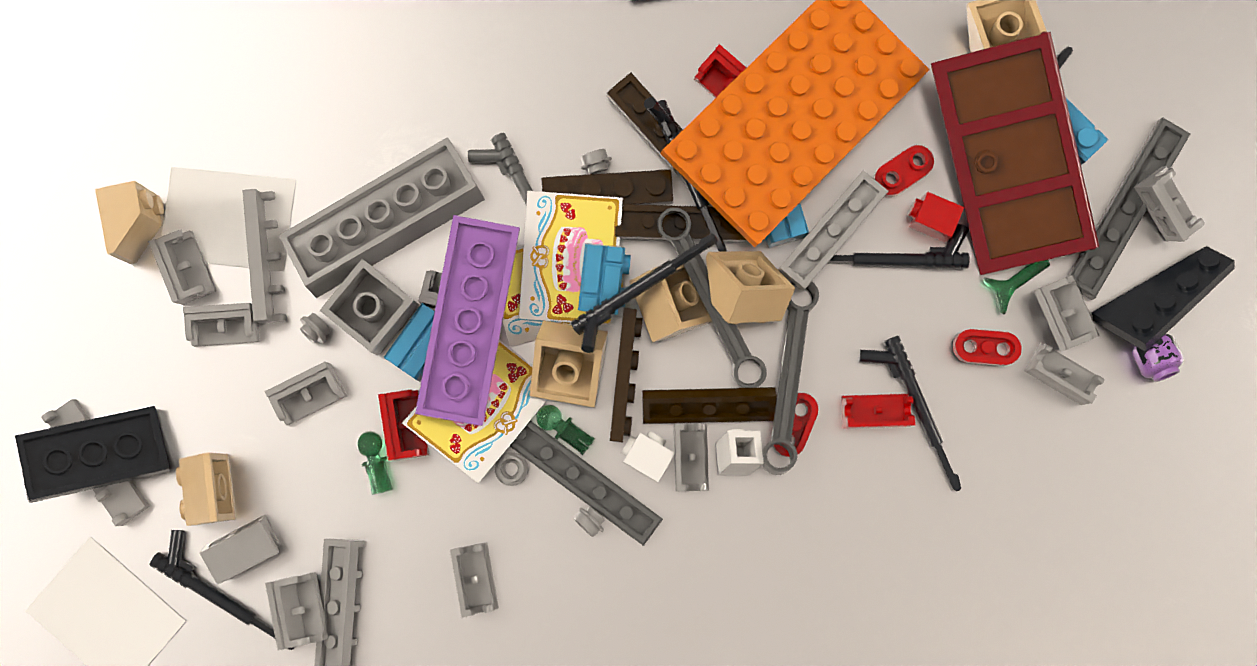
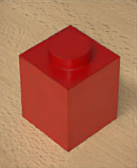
(935, 216)

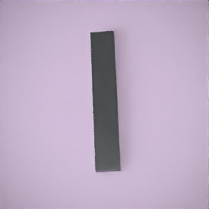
(1126, 208)
(586, 483)

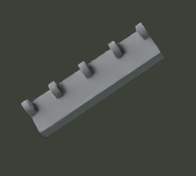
(833, 230)
(259, 257)
(121, 499)
(338, 600)

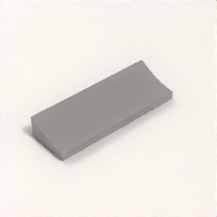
(381, 217)

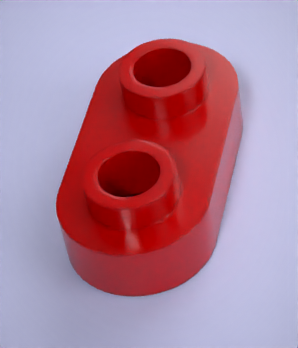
(905, 170)
(985, 347)
(802, 424)

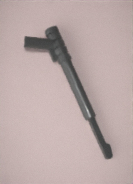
(506, 161)

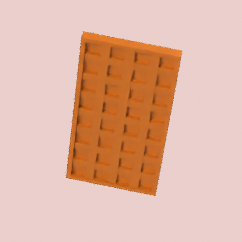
(794, 114)

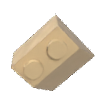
(1002, 22)
(128, 218)
(747, 287)
(671, 306)
(563, 369)
(205, 489)

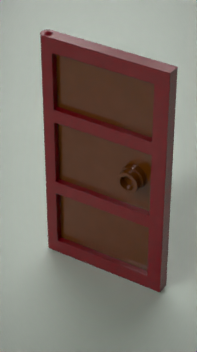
(1015, 154)

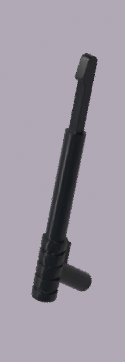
(663, 116)
(936, 257)
(589, 322)
(901, 368)
(182, 573)

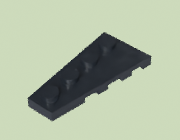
(1162, 301)

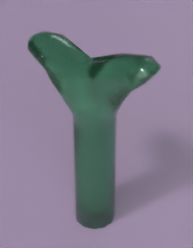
(1005, 288)

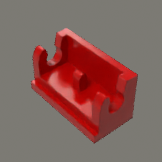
(718, 71)
(877, 411)
(400, 440)

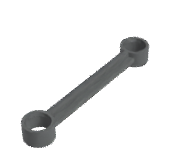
(698, 274)
(789, 381)

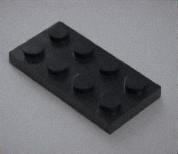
(91, 454)

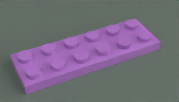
(467, 320)

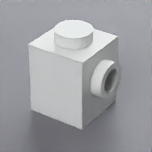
(739, 452)
(648, 455)

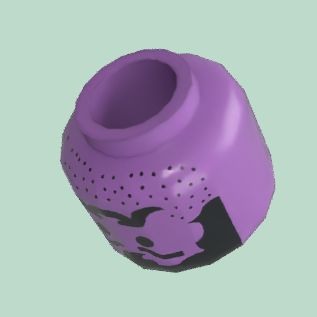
(1160, 360)

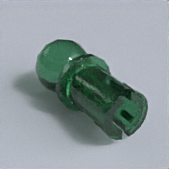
(550, 419)
(370, 445)

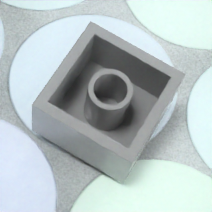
(369, 307)

